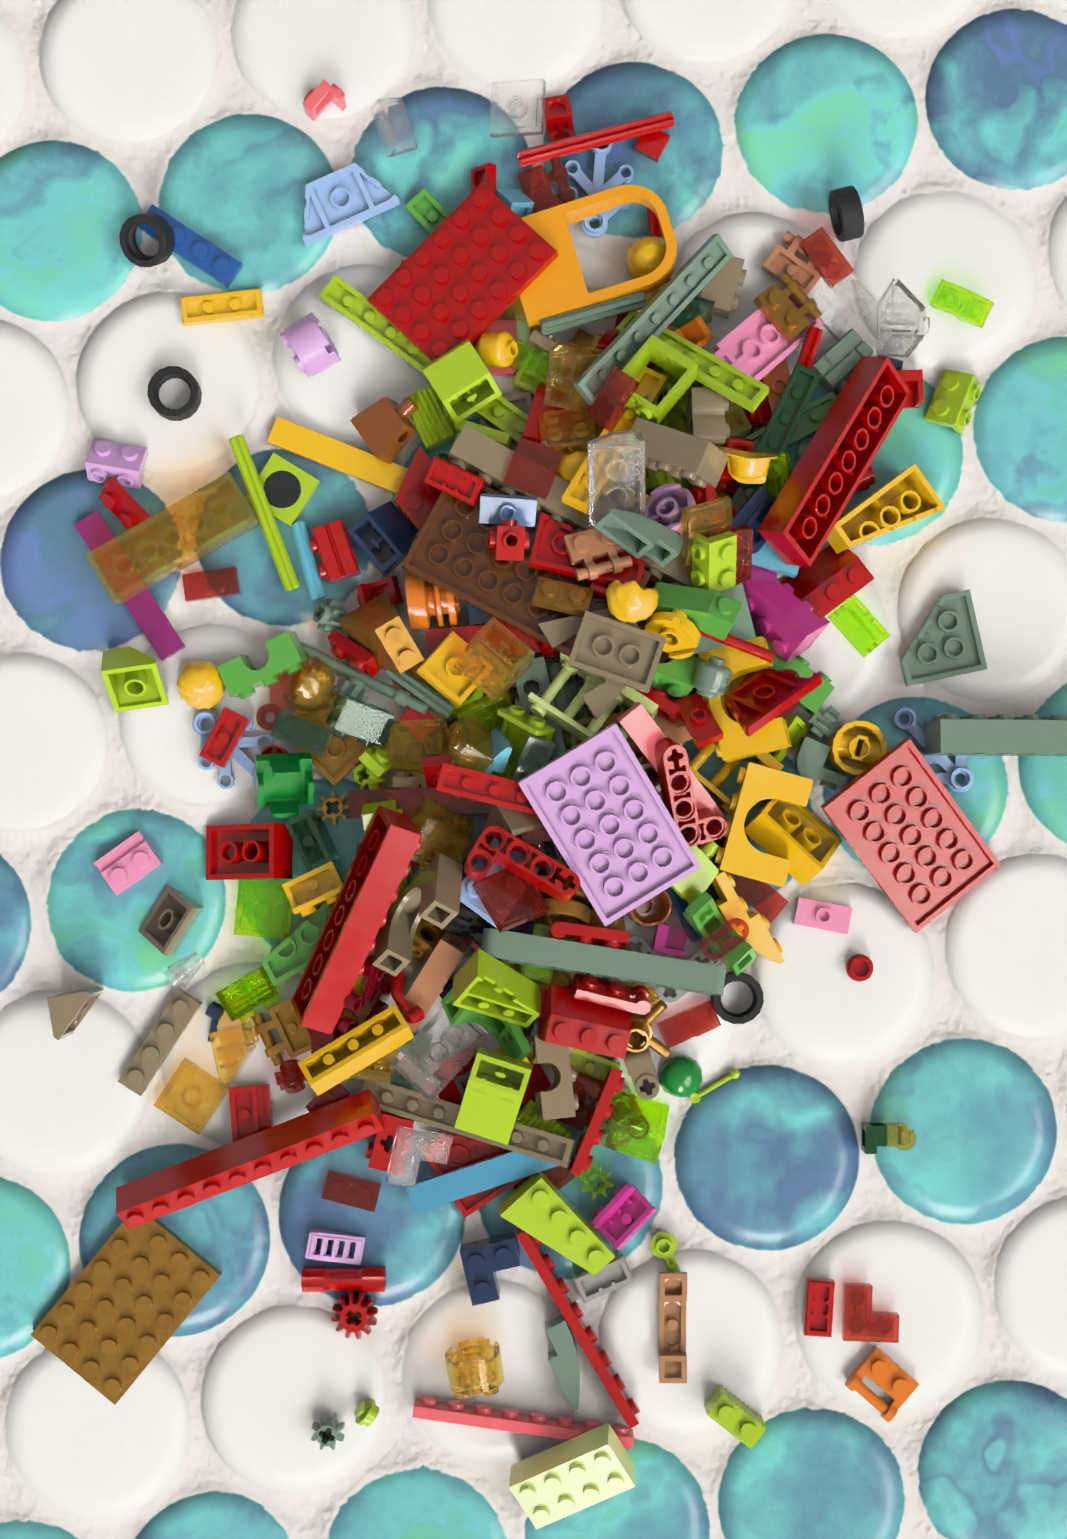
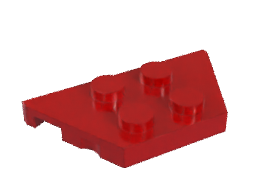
(415, 496)
(767, 696)

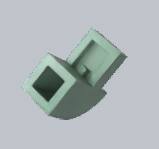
(809, 764)

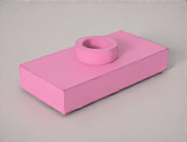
(822, 915)

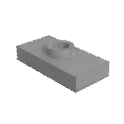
(611, 1277)

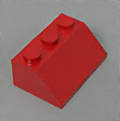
(829, 580)
(584, 1024)

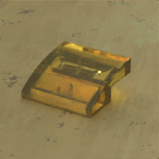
(706, 520)

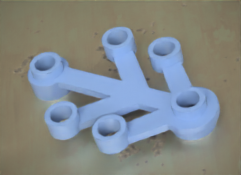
(598, 186)
(238, 754)
(944, 762)

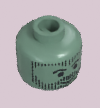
(711, 677)

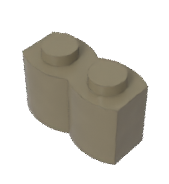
(707, 415)

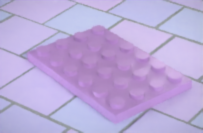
(609, 824)

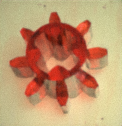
(291, 1077)

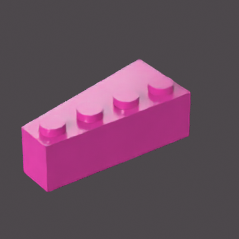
(780, 615)

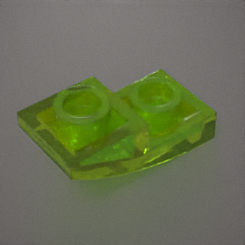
(962, 303)
(531, 362)

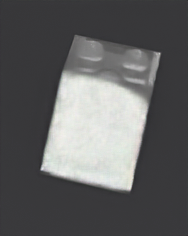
(439, 1053)

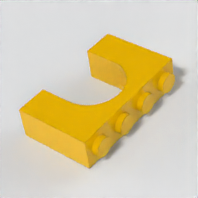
(735, 742)
(756, 785)

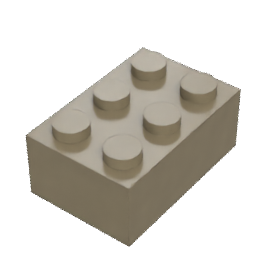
(681, 454)

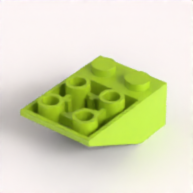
(493, 1095)

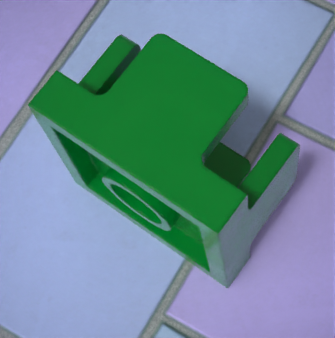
(283, 782)

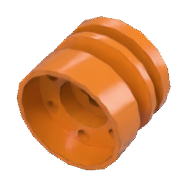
(427, 601)

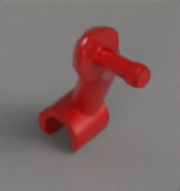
(411, 1015)

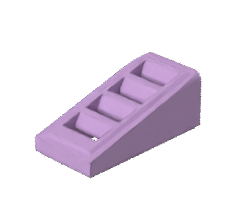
(326, 1235)

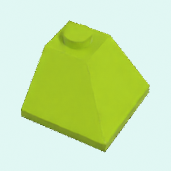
(132, 679)

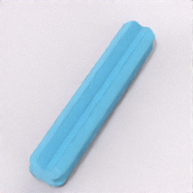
(308, 560)

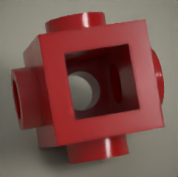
(515, 548)

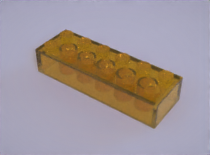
(172, 539)

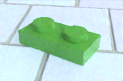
(426, 211)

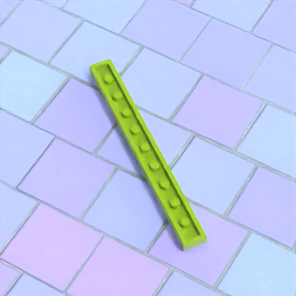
(358, 310)

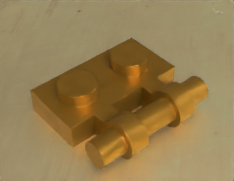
(782, 312)
(294, 1037)

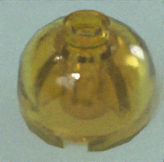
(312, 686)

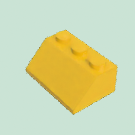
(795, 836)

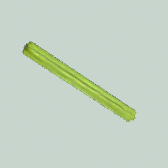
(264, 512)

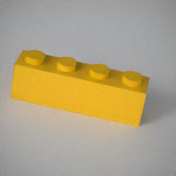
(356, 1050)

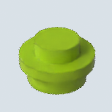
(366, 1412)

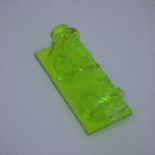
(778, 473)

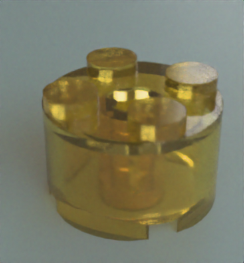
(474, 1368)

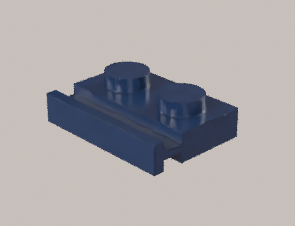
(753, 514)

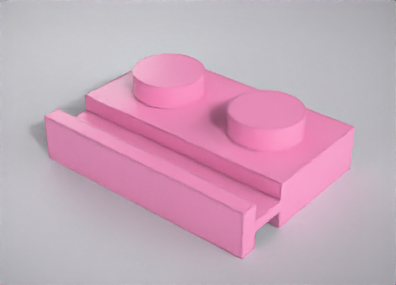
(128, 863)

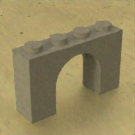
(430, 896)

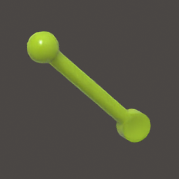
(733, 1074)

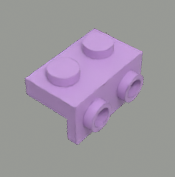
(116, 460)

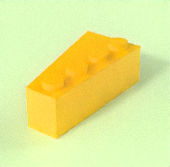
(890, 507)

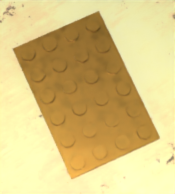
(126, 1306)

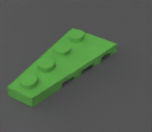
(295, 951)

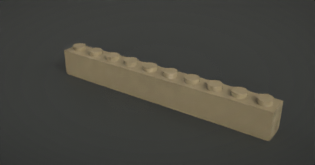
(491, 461)

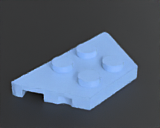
(342, 202)

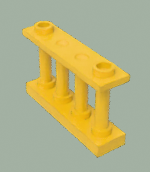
(764, 759)

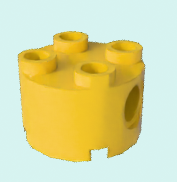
(856, 747)

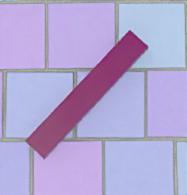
(142, 607)

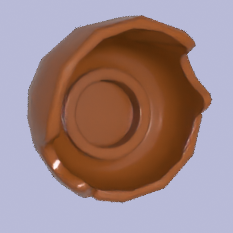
(653, 911)

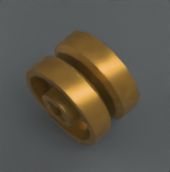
(568, 911)

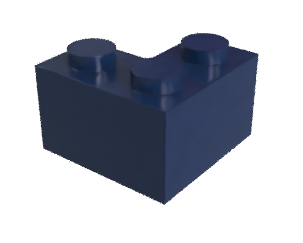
(481, 1262)

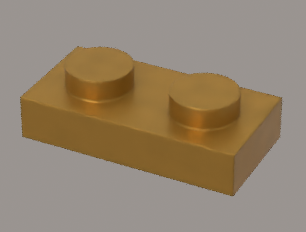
(562, 596)

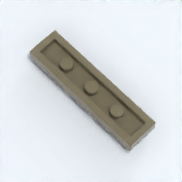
(160, 1042)

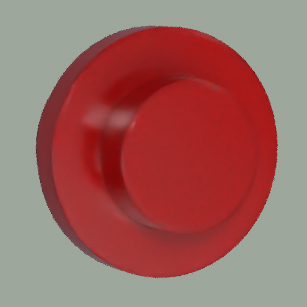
(859, 967)

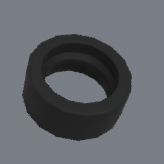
(846, 213)
(129, 245)
(160, 378)
(752, 1011)

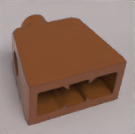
(386, 427)

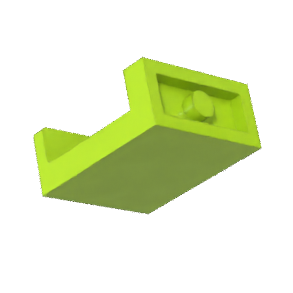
(516, 728)

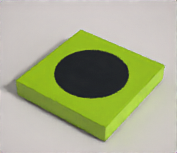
(286, 488)

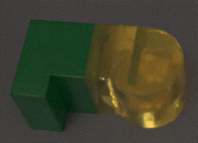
(886, 1135)

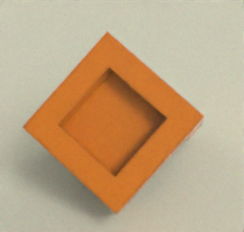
(696, 332)

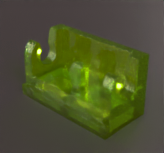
(858, 626)

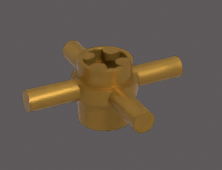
(642, 1031)

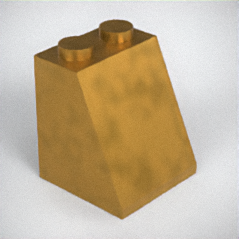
(382, 633)

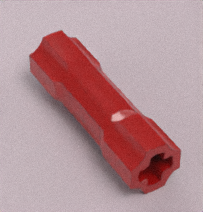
(343, 1279)

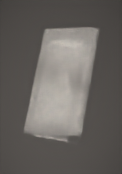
(393, 126)

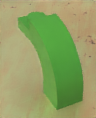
(705, 919)
(508, 1034)

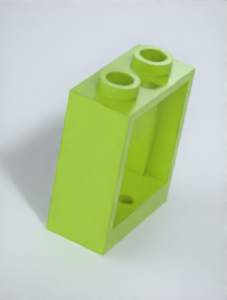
(672, 362)

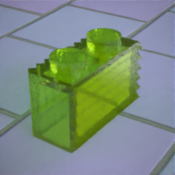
(248, 993)

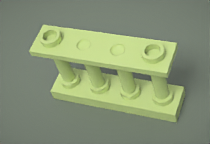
(541, 705)

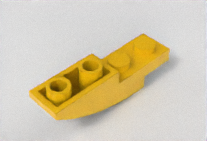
(735, 907)

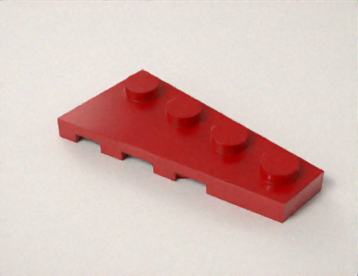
(551, 554)
(593, 1135)

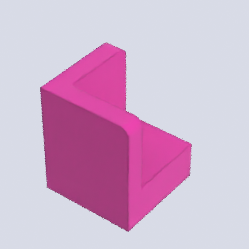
(670, 940)

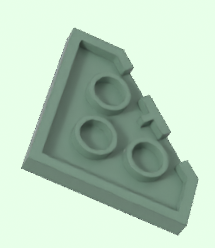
(945, 643)

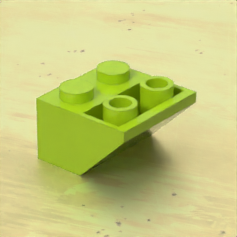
(461, 381)

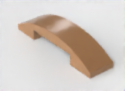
(672, 1327)

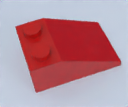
(248, 852)

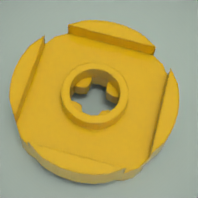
(680, 632)

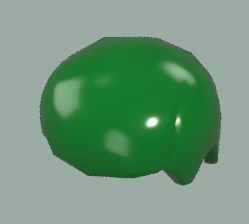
(680, 1076)

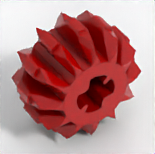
(354, 1324)

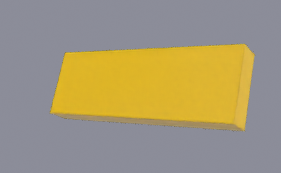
(222, 307)

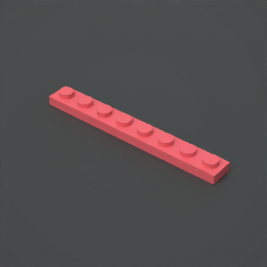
(511, 1420)

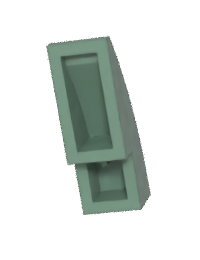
(640, 535)
(564, 1359)

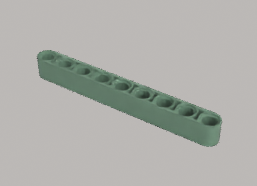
(604, 962)

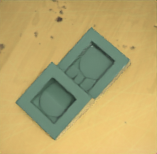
(533, 756)

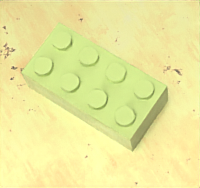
(572, 1476)

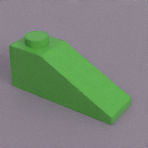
(706, 608)

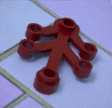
(369, 1001)

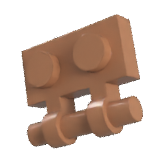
(784, 261)
(591, 545)

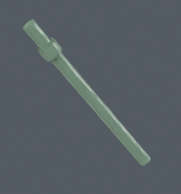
(401, 697)

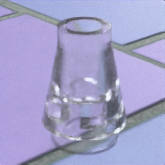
(183, 970)

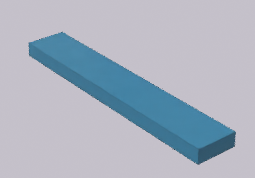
(473, 1179)

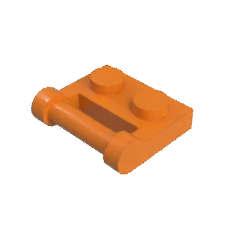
(887, 1376)

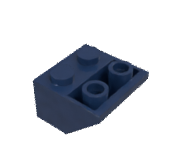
(383, 536)

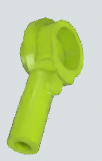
(663, 1246)

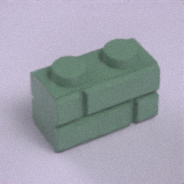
(841, 360)

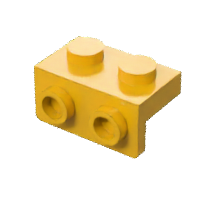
(313, 889)

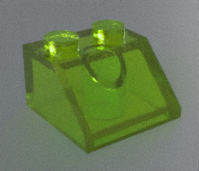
(636, 1126)

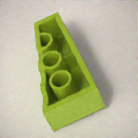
(556, 1222)

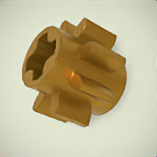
(326, 808)

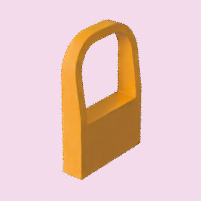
(561, 284)

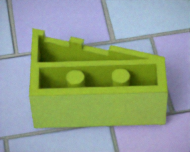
(496, 990)

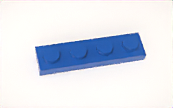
(197, 250)

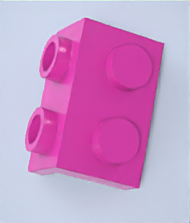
(623, 1215)

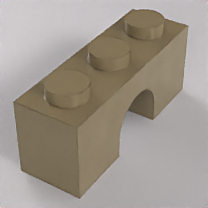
(558, 1099)

